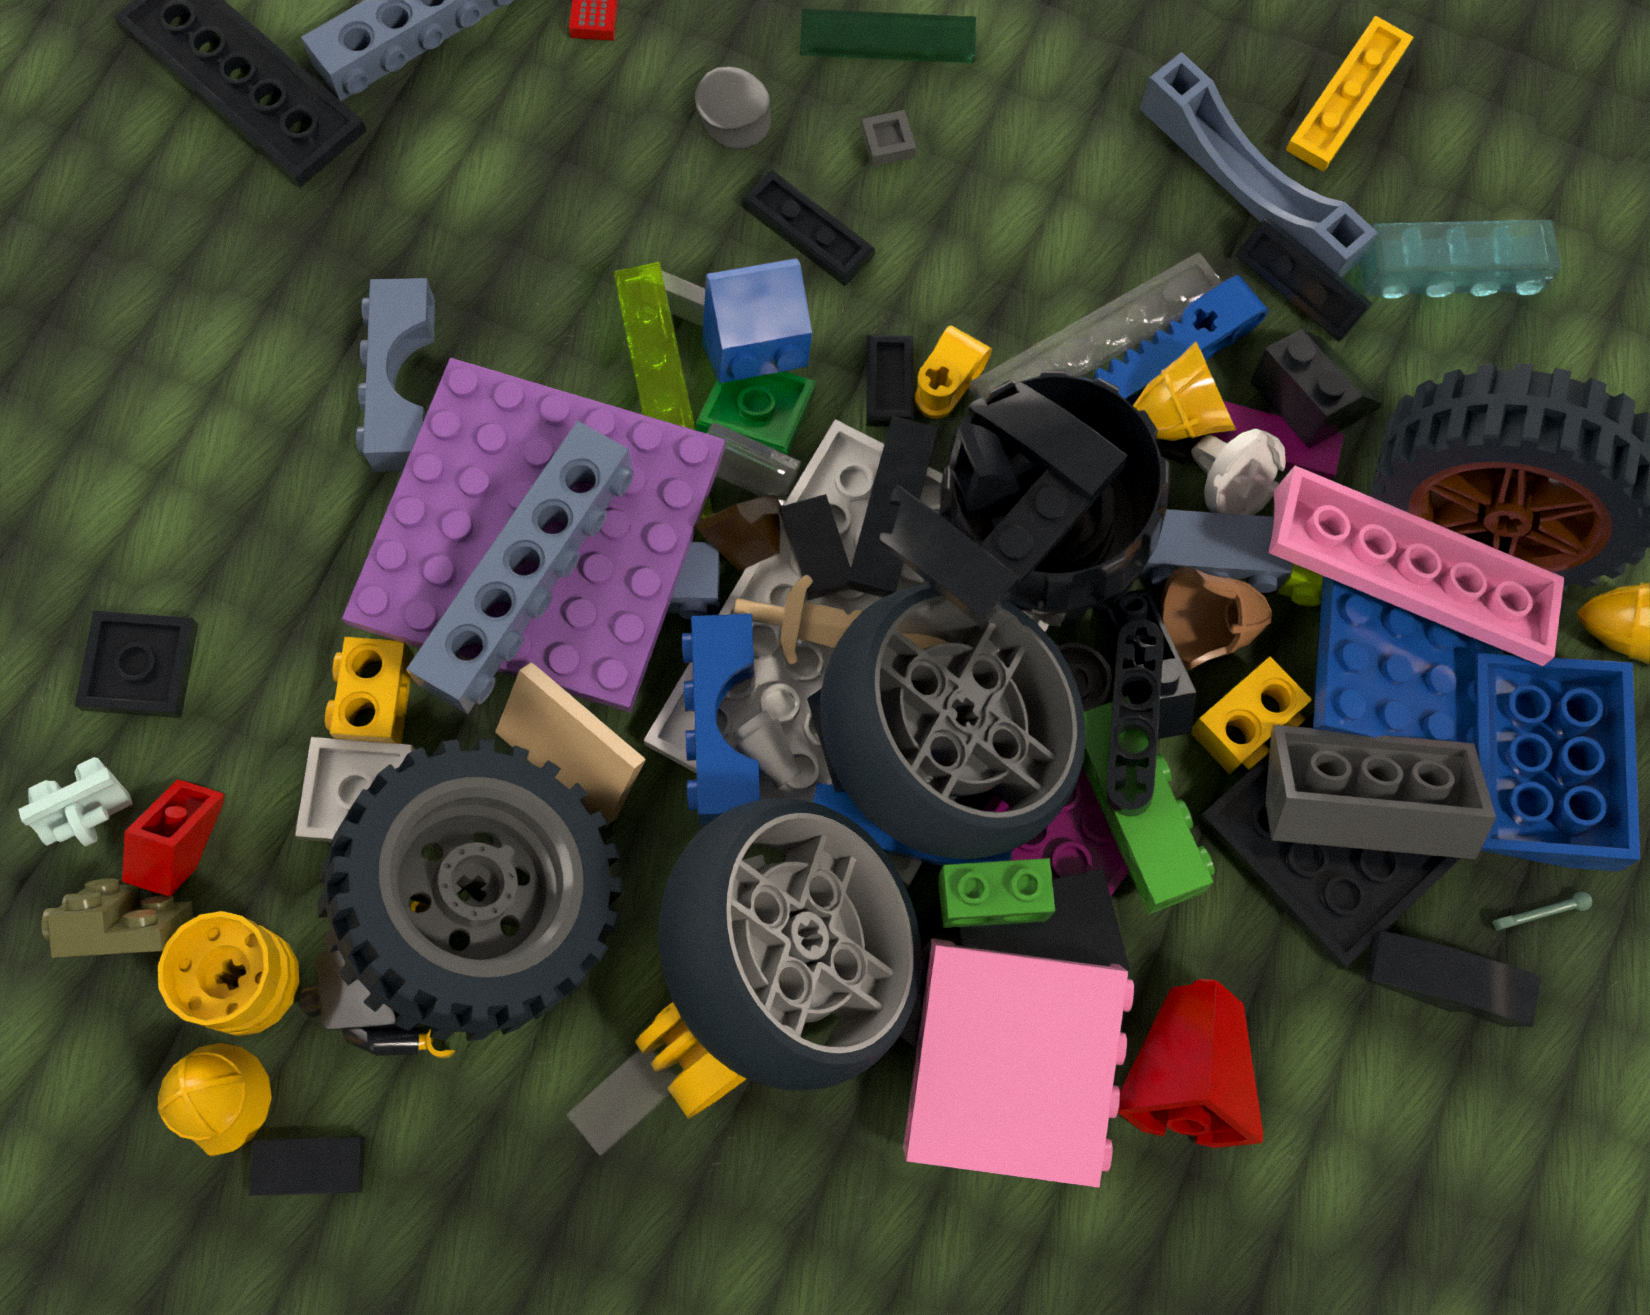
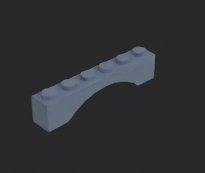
(1196, 119)

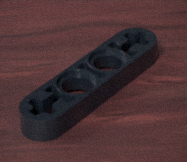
(1135, 716)

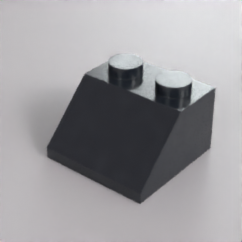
(1312, 387)

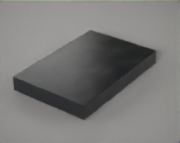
(1078, 931)

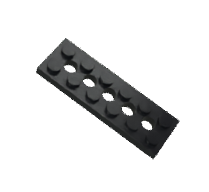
(238, 101)

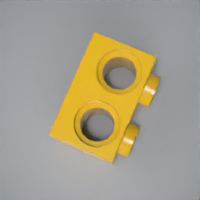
(383, 692)
(1245, 710)

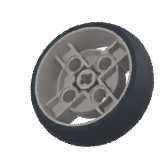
(789, 944)

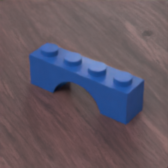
(721, 660)

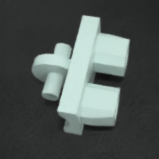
(77, 808)

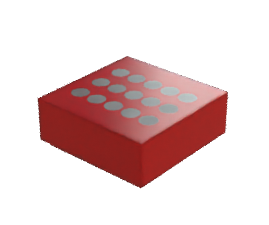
(593, 19)

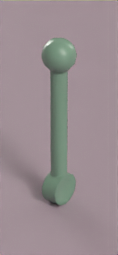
(1581, 901)

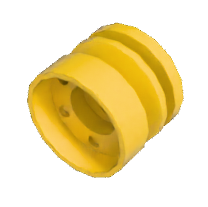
(207, 958)
(703, 1076)

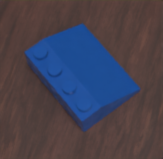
(1559, 760)

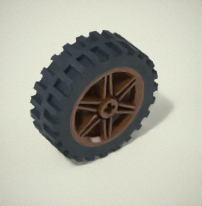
(1525, 467)

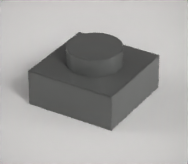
(888, 138)

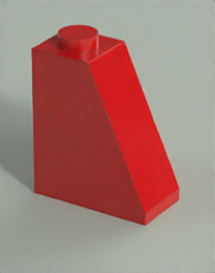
(1196, 1070)

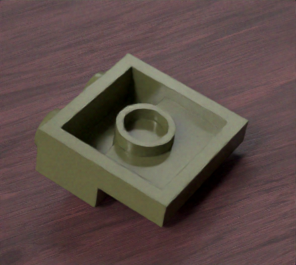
(112, 921)

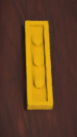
(1349, 94)

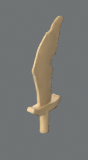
(809, 621)

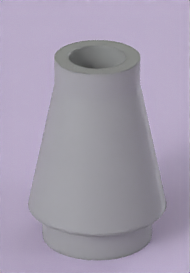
(766, 742)

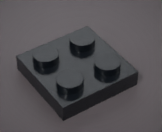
(137, 664)

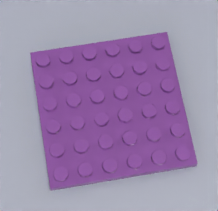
(467, 477)

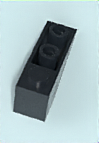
(1177, 690)

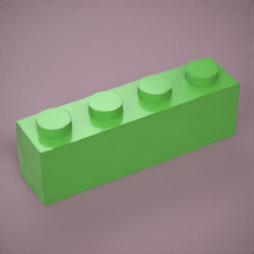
(1158, 842)

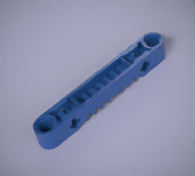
(1211, 320)

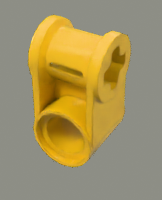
(949, 372)

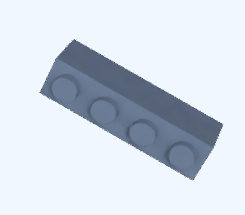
(1218, 546)

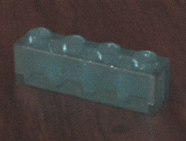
(1460, 258)

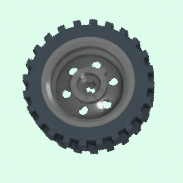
(531, 827)

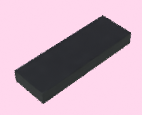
(808, 227)
(1303, 279)

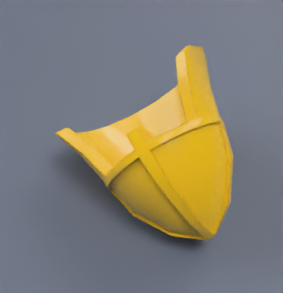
(1185, 399)
(1621, 620)
(216, 1097)

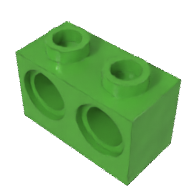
(996, 893)

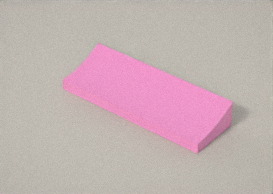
(1416, 565)

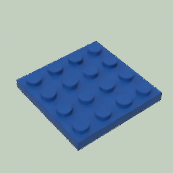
(1392, 670)

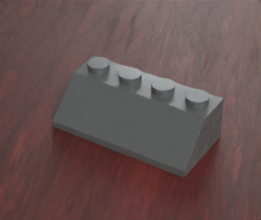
(1377, 793)

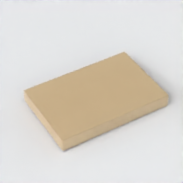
(562, 730)

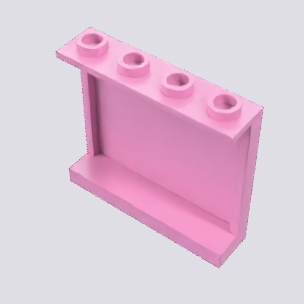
(1017, 1064)

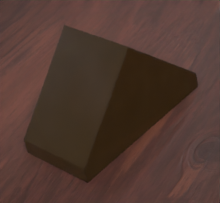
(745, 531)

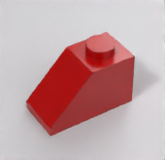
(170, 837)

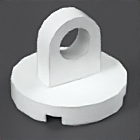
(1241, 471)

